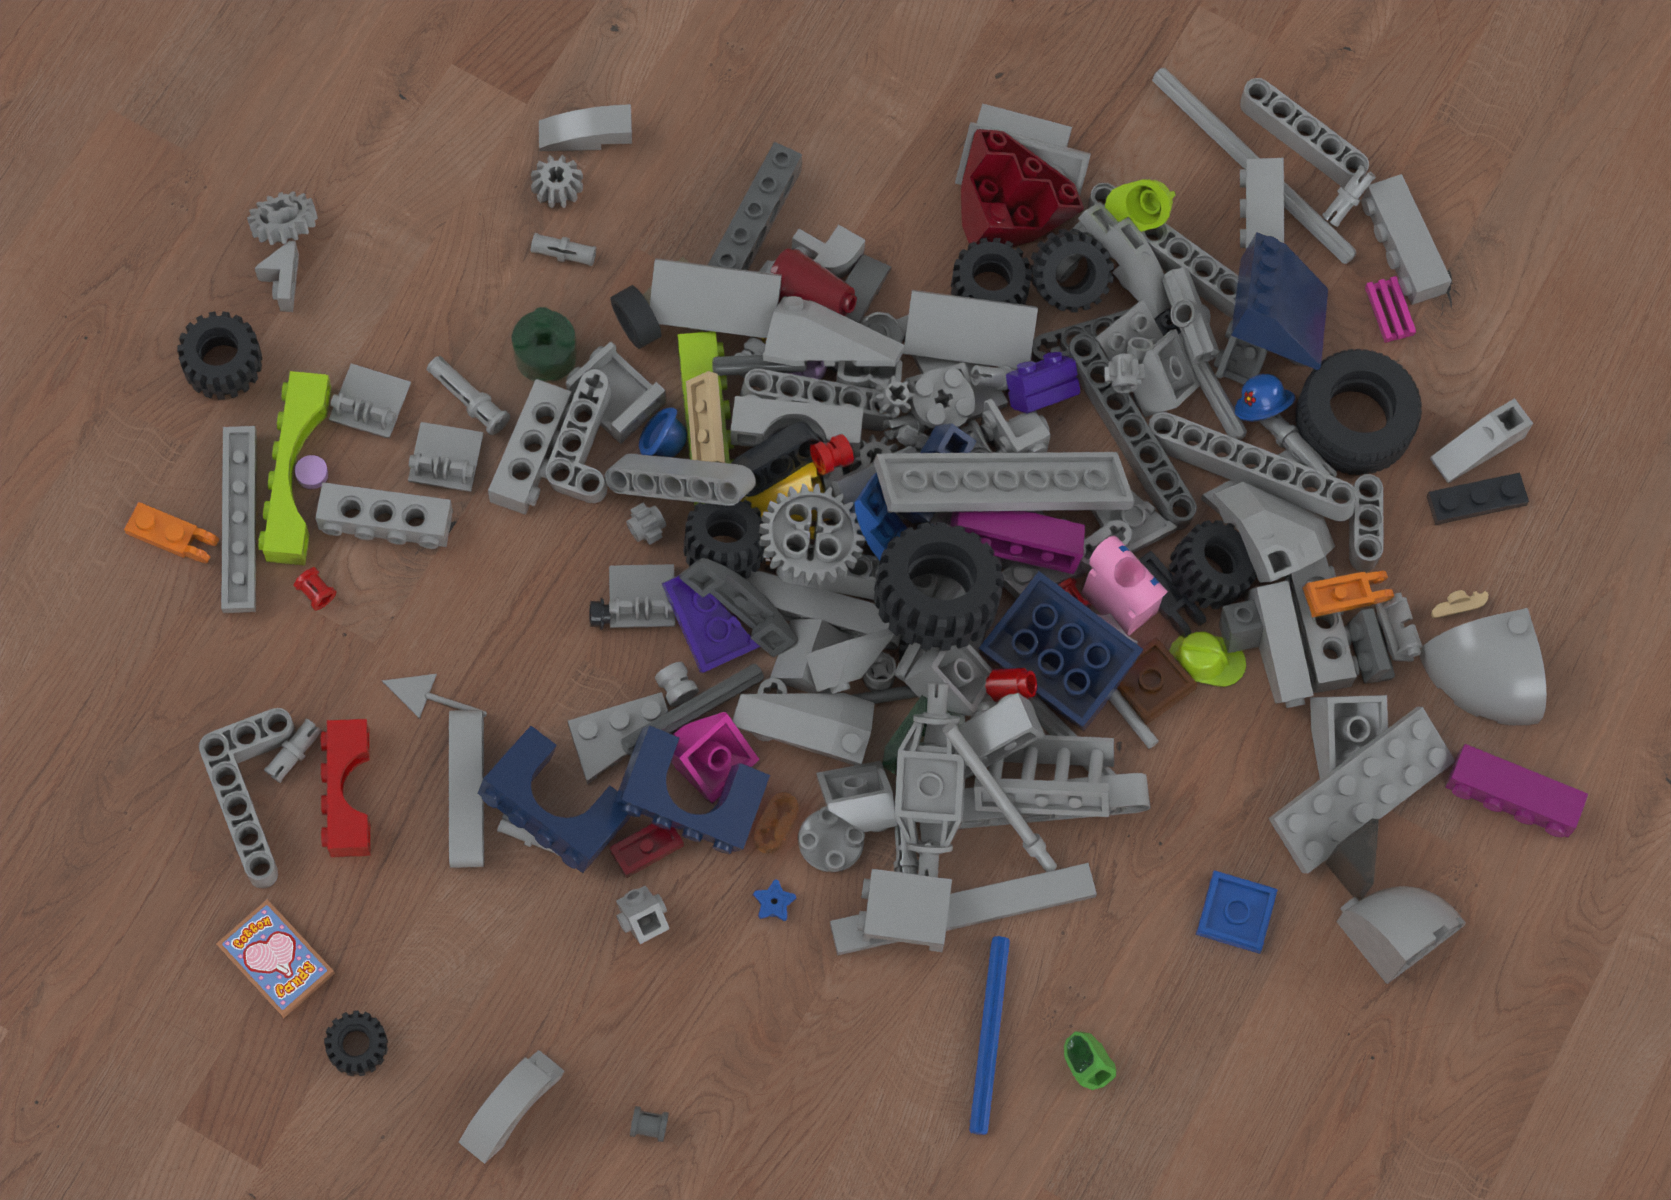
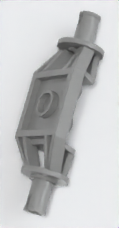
(930, 783)

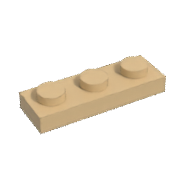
(705, 418)

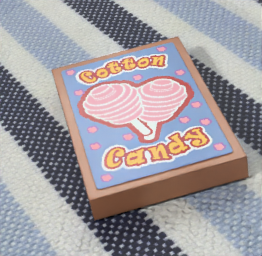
(275, 958)

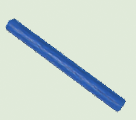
(989, 1035)

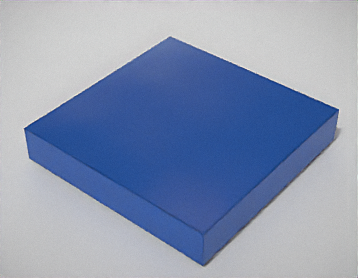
(1236, 912)

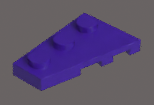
(707, 626)

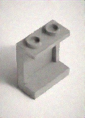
(632, 396)
(905, 908)

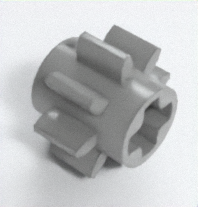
(1124, 373)
(900, 390)
(646, 523)

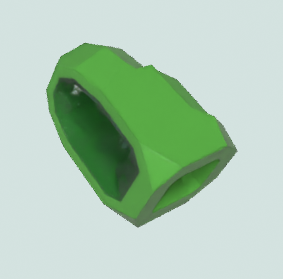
(1088, 1060)

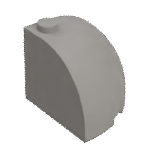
(1491, 668)
(1398, 927)

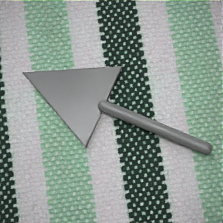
(416, 690)

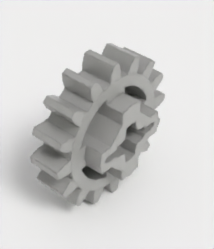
(282, 218)

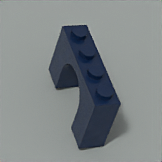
(646, 793)
(574, 839)

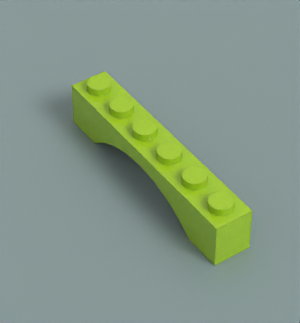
(305, 407)

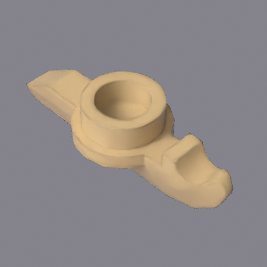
(1459, 602)

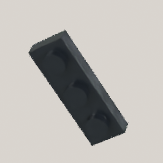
(1477, 498)

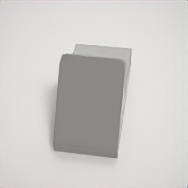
(281, 270)

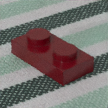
(645, 848)

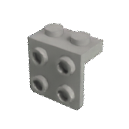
(999, 433)

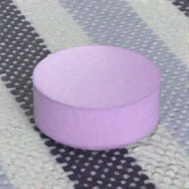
(311, 472)

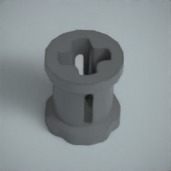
(649, 1124)

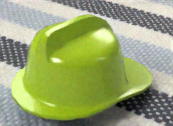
(1143, 201)
(1208, 660)

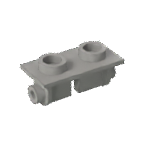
(1402, 641)

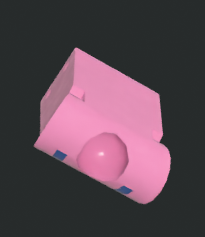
(1122, 585)

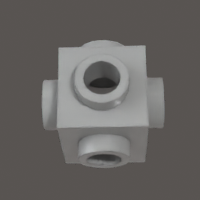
(642, 914)

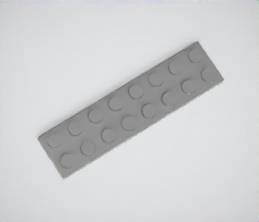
(1003, 481)

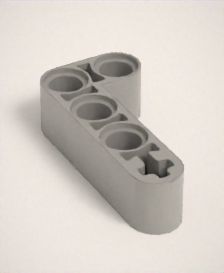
(585, 433)

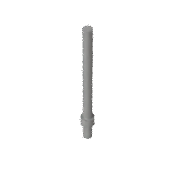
(1031, 841)

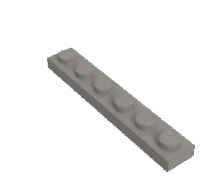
(239, 519)

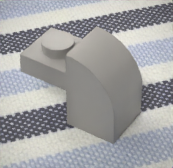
(837, 255)

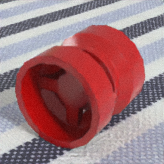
(831, 454)

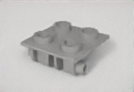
(1134, 323)
(369, 401)
(445, 456)
(639, 597)

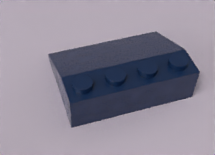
(1280, 302)
(1066, 646)

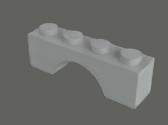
(760, 418)

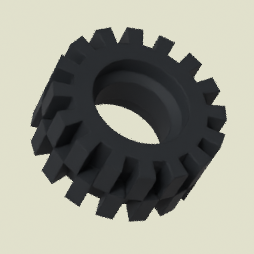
(365, 1061)

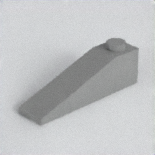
(812, 332)
(816, 722)
(1344, 726)

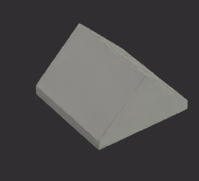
(792, 664)

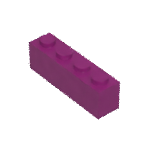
(1027, 537)
(1516, 791)

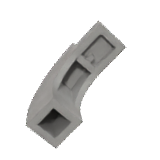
(508, 1104)

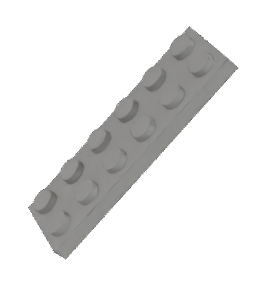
(1362, 789)

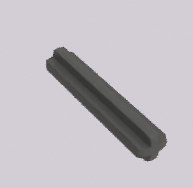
(743, 364)

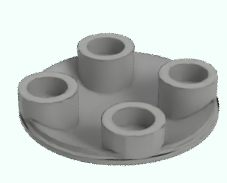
(830, 841)

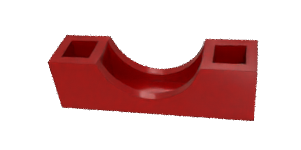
(346, 747)

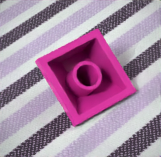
(708, 751)

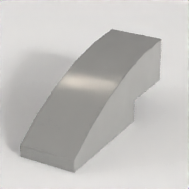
(586, 128)

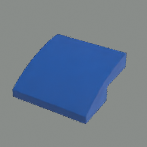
(874, 519)

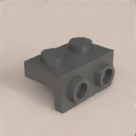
(1239, 359)
(1370, 647)

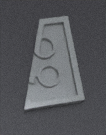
(600, 733)

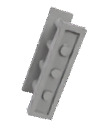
(1054, 796)

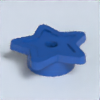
(774, 910)

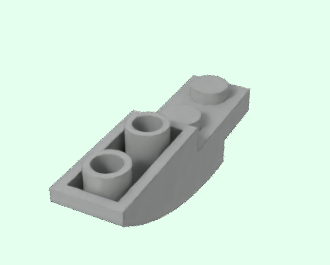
(1137, 263)

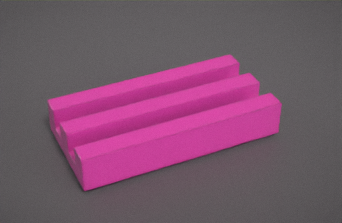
(1383, 286)

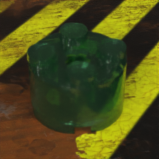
(530, 344)

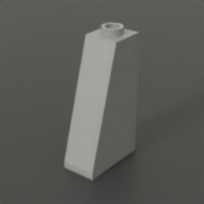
(1281, 644)

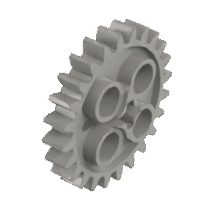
(781, 531)

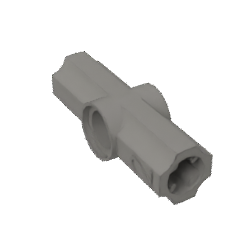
(1197, 330)

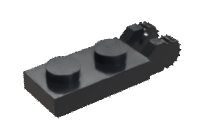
(1173, 600)

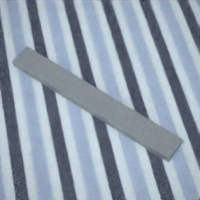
(989, 903)

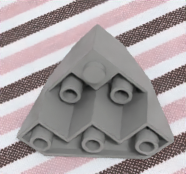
(1274, 531)

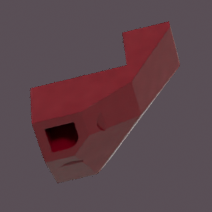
(1012, 192)

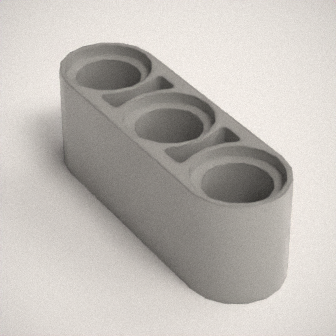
(1366, 537)

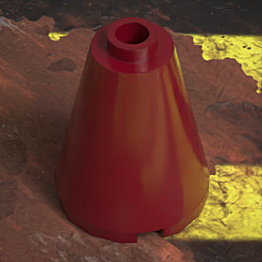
(812, 282)

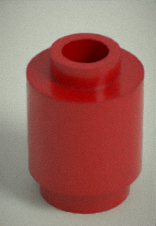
(1011, 681)

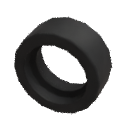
(635, 316)

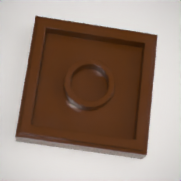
(1155, 682)

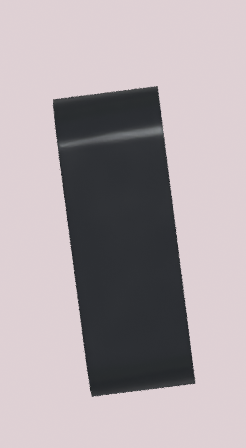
(778, 456)

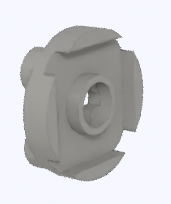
(950, 384)

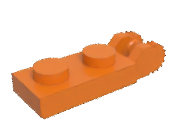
(169, 533)
(1345, 593)

